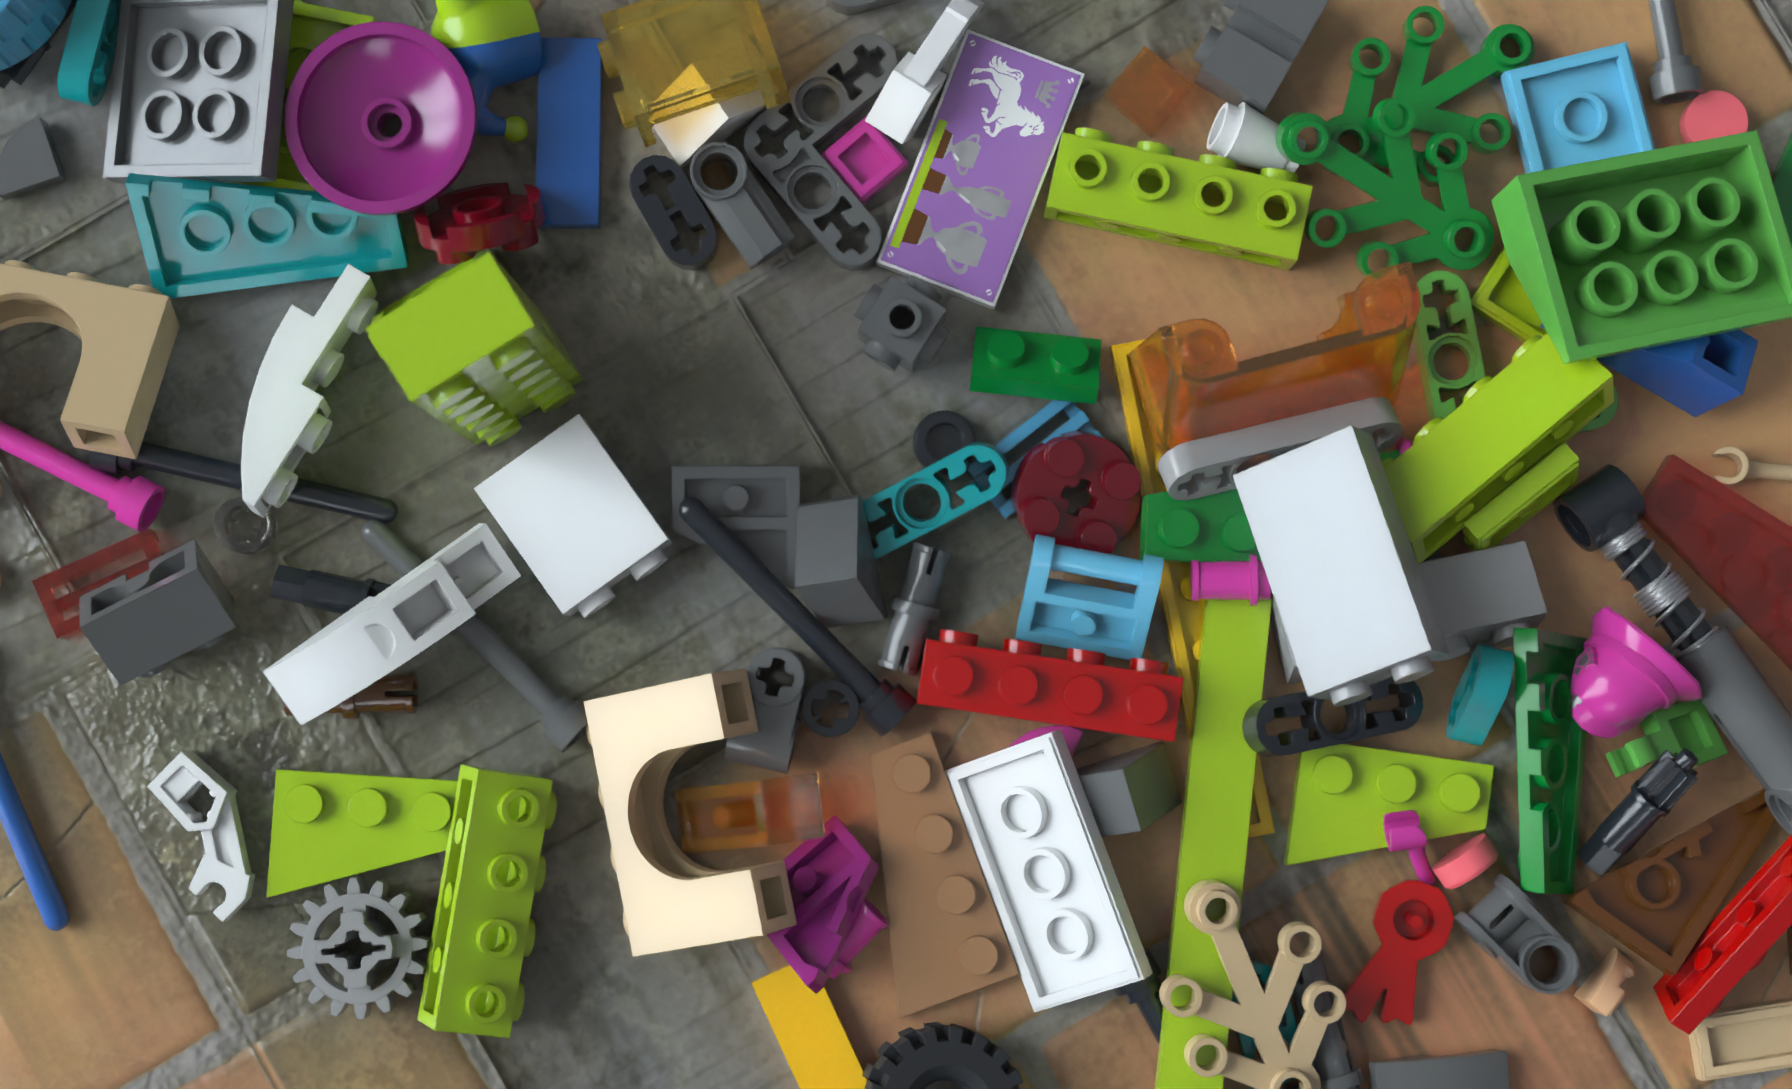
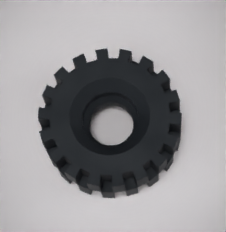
(941, 1055)

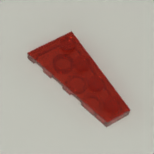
(1729, 546)

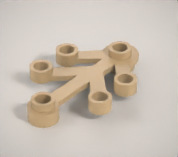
(1257, 1009)

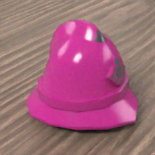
(1624, 678)

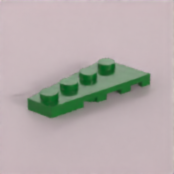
(1548, 759)

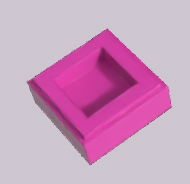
(865, 160)

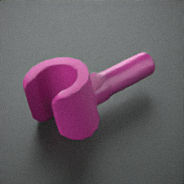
(1404, 833)

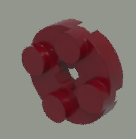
(480, 220)
(1062, 463)

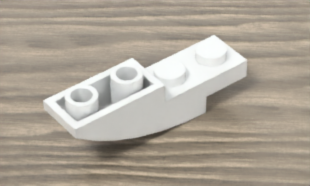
(284, 409)
(393, 625)

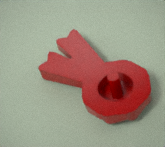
(1411, 924)

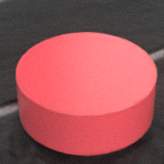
(1712, 116)
(1465, 861)

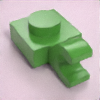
(1672, 729)

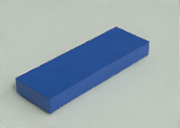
(570, 132)

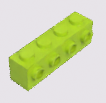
(1178, 199)
(1493, 440)
(487, 902)

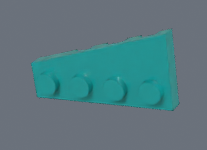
(250, 236)

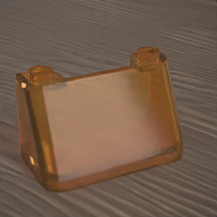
(1201, 390)

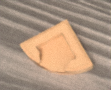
(1602, 989)

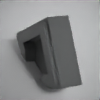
(29, 161)

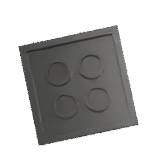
(198, 89)

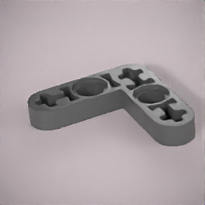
(804, 160)

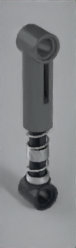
(1606, 516)

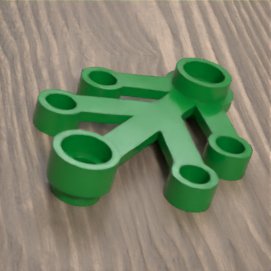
(1429, 96)
(1396, 195)

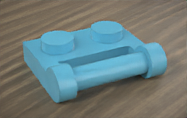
(1088, 615)

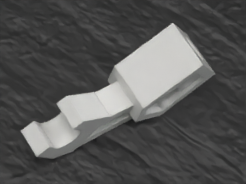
(918, 76)
(222, 833)

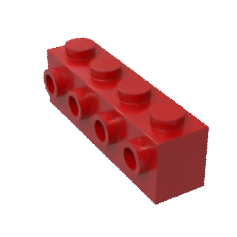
(1048, 689)

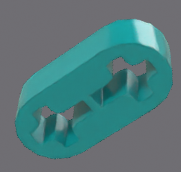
(1479, 694)

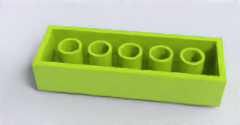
(476, 353)

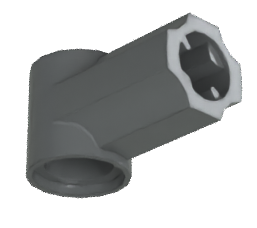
(742, 208)

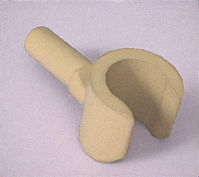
(1751, 468)

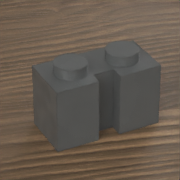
(1255, 49)
(157, 614)

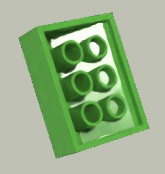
(1650, 246)

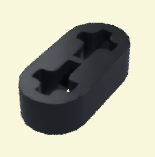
(686, 205)

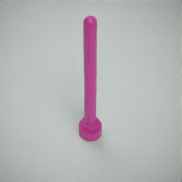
(132, 500)

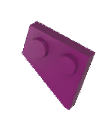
(827, 890)

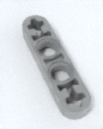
(1210, 462)

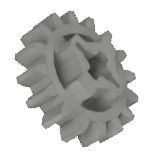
(360, 919)

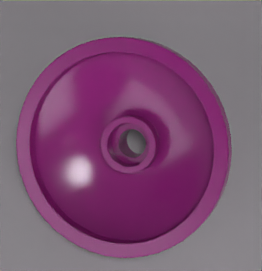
(348, 95)

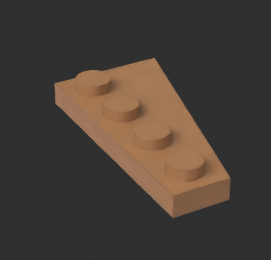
(936, 897)

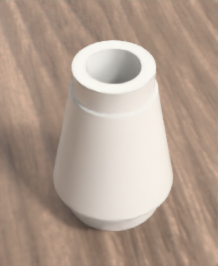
(1248, 138)

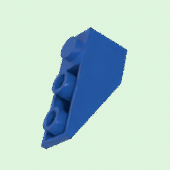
(1691, 372)

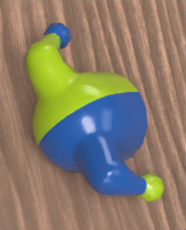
(497, 47)

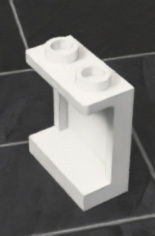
(575, 518)

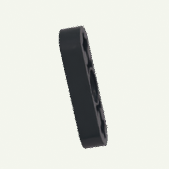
(1313, 734)

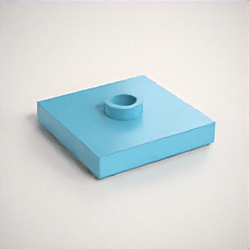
(1577, 109)

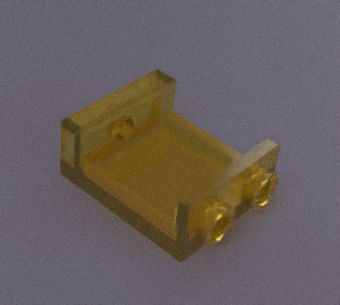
(687, 58)

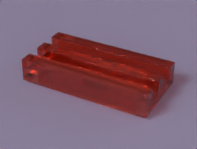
(54, 607)

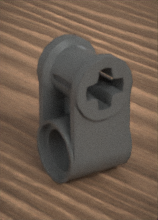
(775, 714)
(1511, 929)

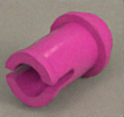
(1230, 580)
(864, 929)

